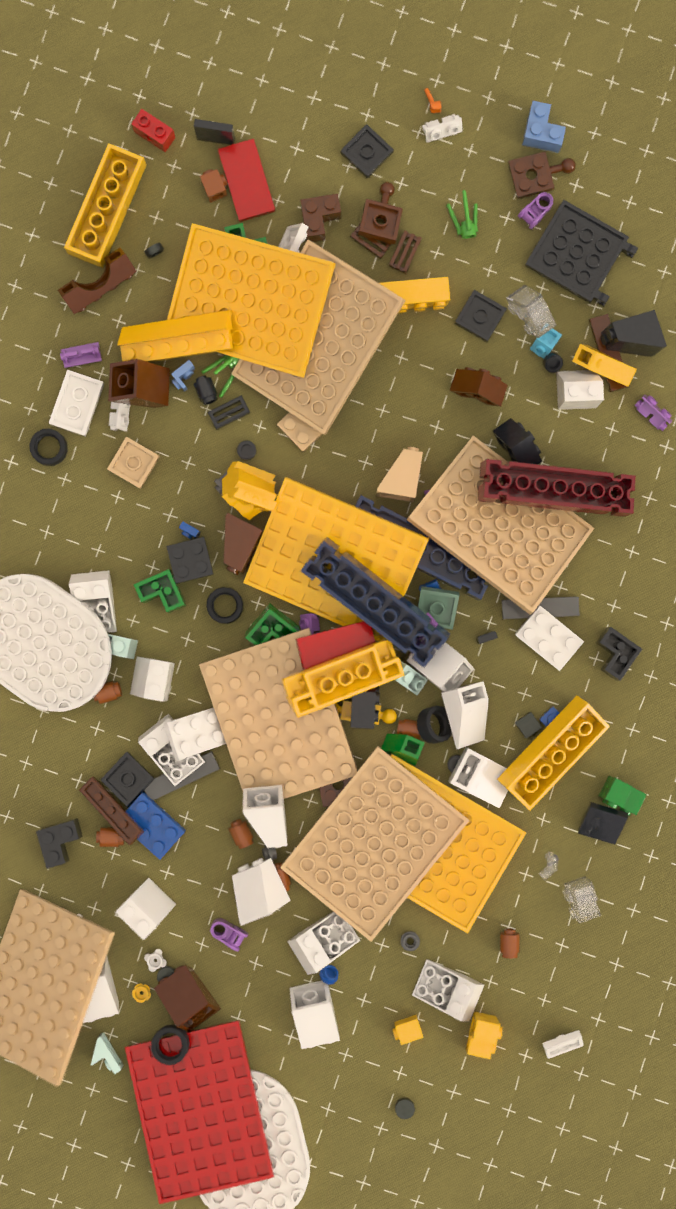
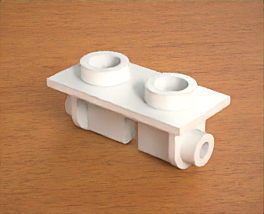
(450, 126)
(121, 418)

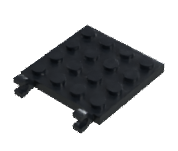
(578, 252)

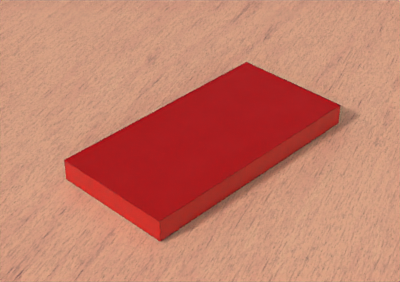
(246, 180)
(333, 643)

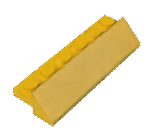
(177, 337)
(342, 677)

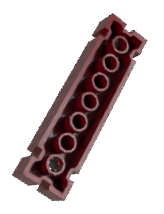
(556, 488)

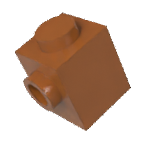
(214, 184)

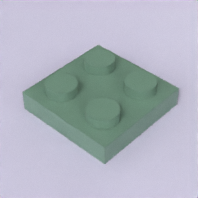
(440, 605)

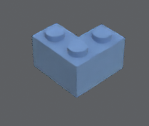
(540, 133)

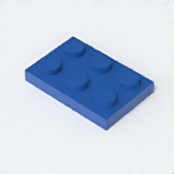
(159, 827)

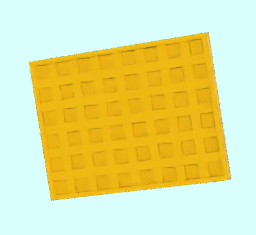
(299, 527)

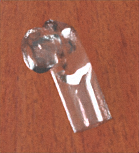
(552, 865)

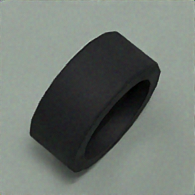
(34, 447)
(210, 605)
(425, 729)
(172, 1060)

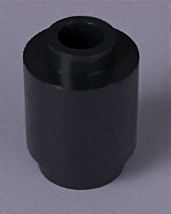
(205, 390)

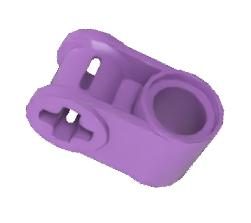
(534, 212)
(229, 934)

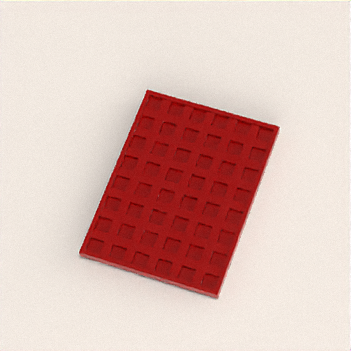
(200, 1113)

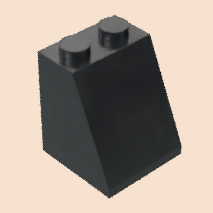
(635, 335)

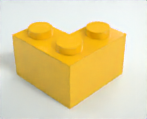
(483, 1035)

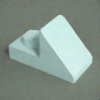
(105, 1050)

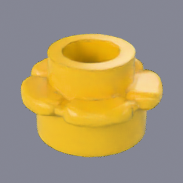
(146, 993)

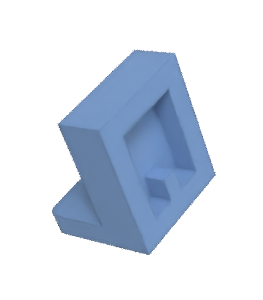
(183, 372)

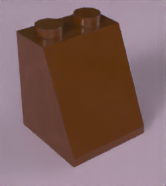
(139, 383)
(239, 543)
(186, 998)

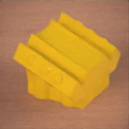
(249, 489)

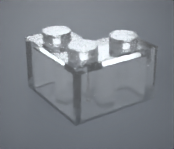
(532, 310)
(582, 898)

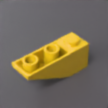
(604, 364)

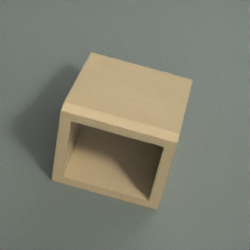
(402, 477)

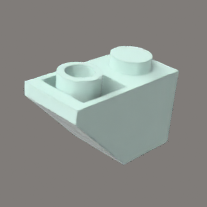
(123, 646)
(412, 680)

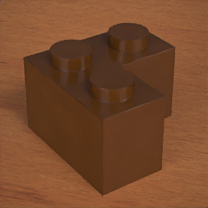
(319, 210)
(479, 385)

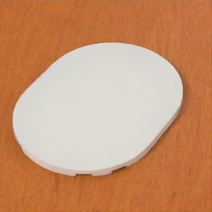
(50, 645)
(286, 1150)

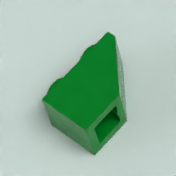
(403, 747)

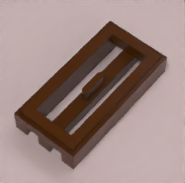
(412, 237)
(384, 248)

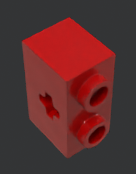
(153, 130)

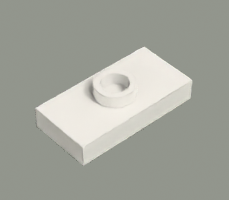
(563, 1044)

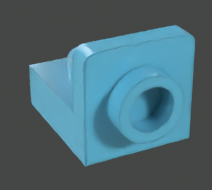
(544, 345)

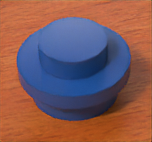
(329, 974)

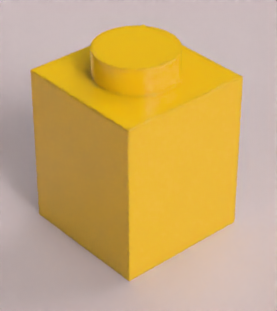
(407, 1030)

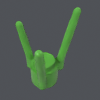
(468, 228)
(228, 361)

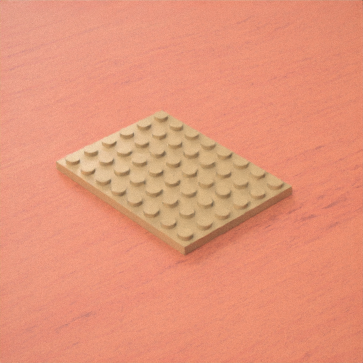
(347, 336)
(505, 544)
(261, 728)
(374, 843)
(47, 983)

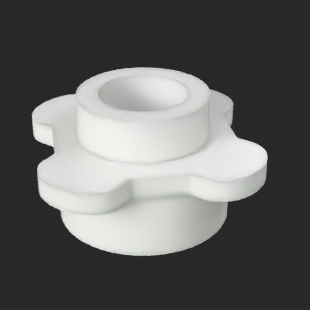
(150, 960)

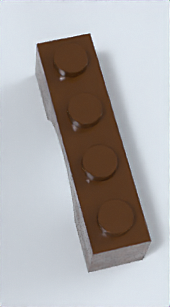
(80, 295)

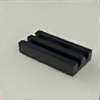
(219, 425)

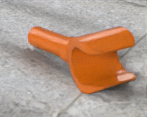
(435, 106)

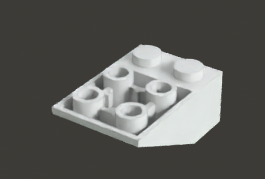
(96, 593)
(467, 713)
(158, 747)
(479, 777)
(323, 942)
(448, 990)

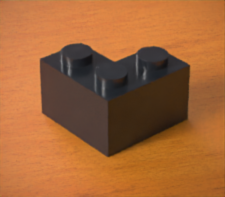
(518, 442)
(622, 653)
(363, 709)
(53, 840)

